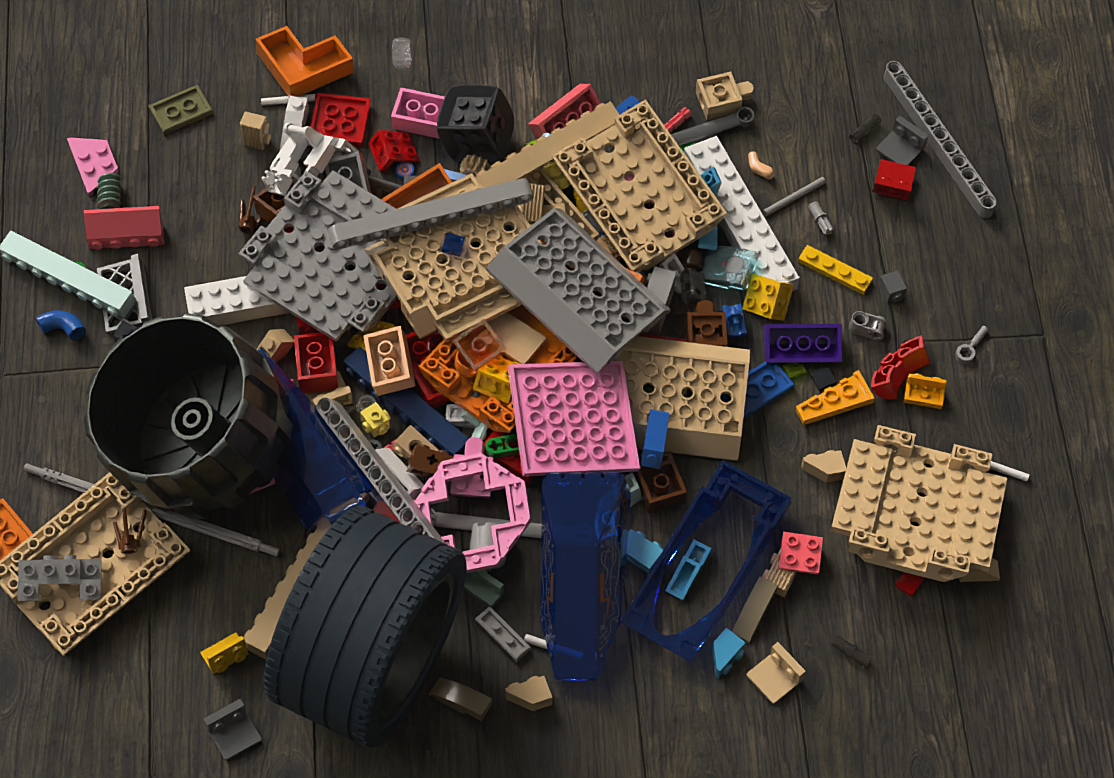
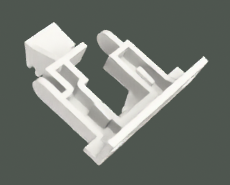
(285, 163)

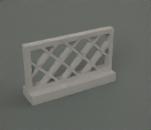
(139, 288)

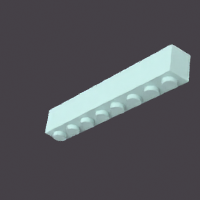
(67, 274)

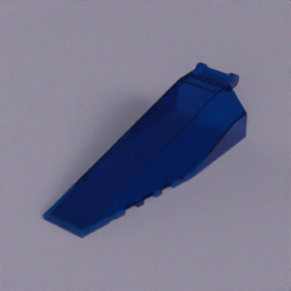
(316, 466)

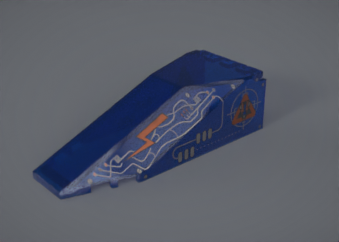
(582, 568)

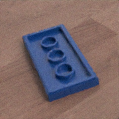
(763, 386)

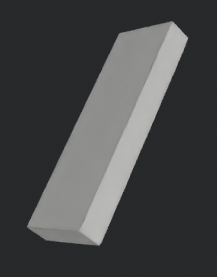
(502, 634)

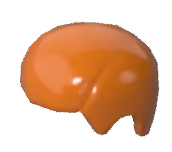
(463, 366)

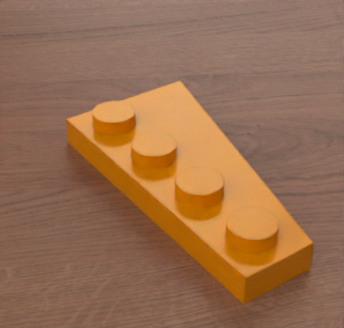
(845, 396)

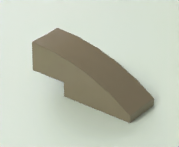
(754, 609)
(461, 698)

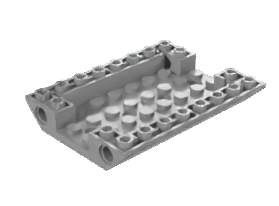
(566, 299)

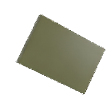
(180, 109)

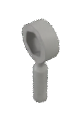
(970, 348)

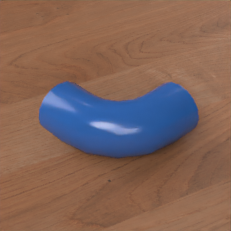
(61, 320)

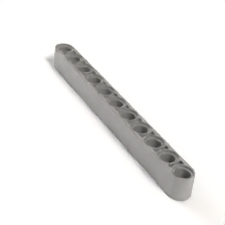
(945, 146)
(430, 214)
(375, 467)

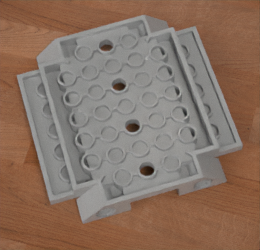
(313, 282)

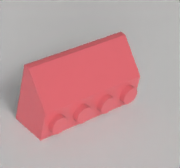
(569, 107)
(124, 227)

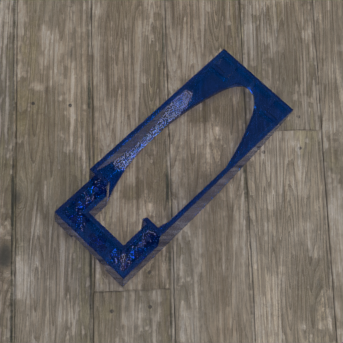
(706, 503)

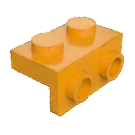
(925, 391)

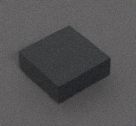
(823, 378)

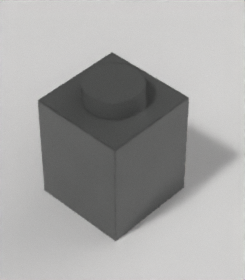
(892, 287)

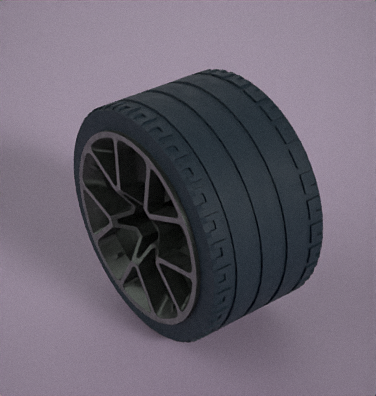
(364, 626)

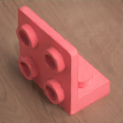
(800, 553)

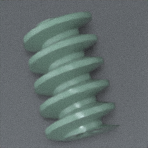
(109, 191)

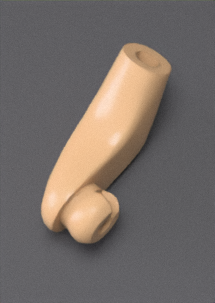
(758, 167)

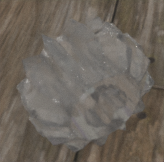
(402, 52)

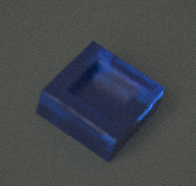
(453, 244)

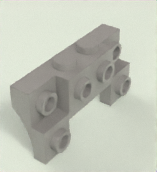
(59, 571)

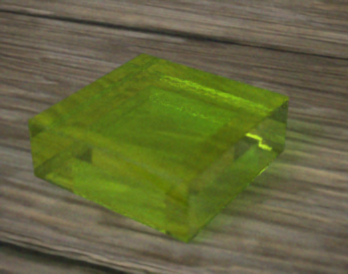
(793, 369)

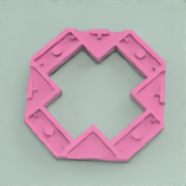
(495, 479)

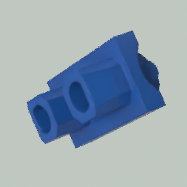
(734, 321)

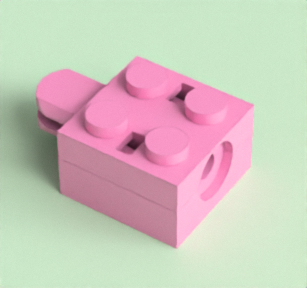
(472, 486)

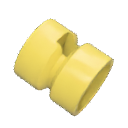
(556, 175)

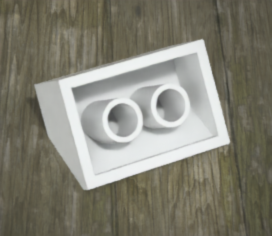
(398, 468)

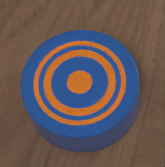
(404, 169)

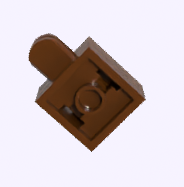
(706, 325)

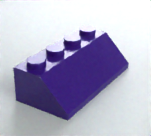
(802, 343)

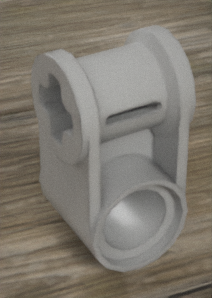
(868, 325)

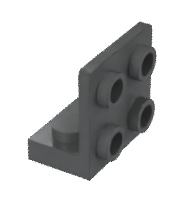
(903, 142)
(232, 730)

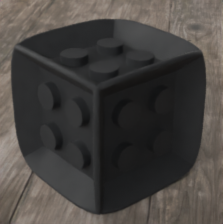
(475, 122)

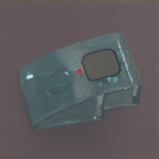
(729, 267)

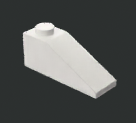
(296, 113)

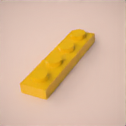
(835, 269)

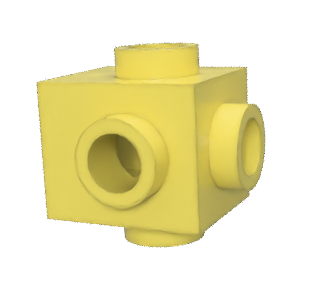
(375, 420)

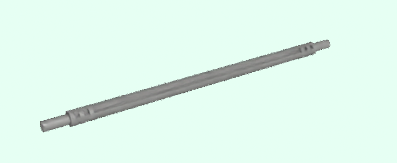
(170, 516)

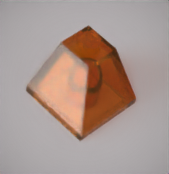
(479, 344)

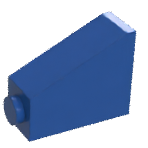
(655, 439)

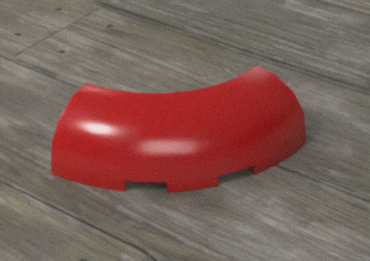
(898, 366)

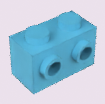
(642, 551)

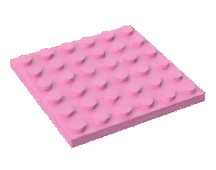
(572, 418)

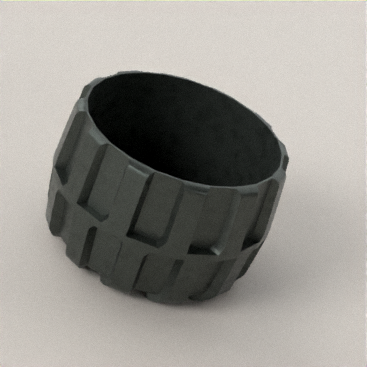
(188, 415)

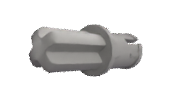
(820, 218)

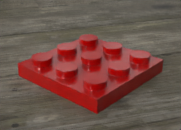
(341, 117)

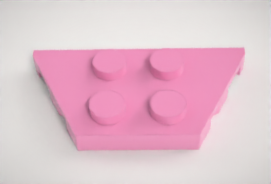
(93, 160)

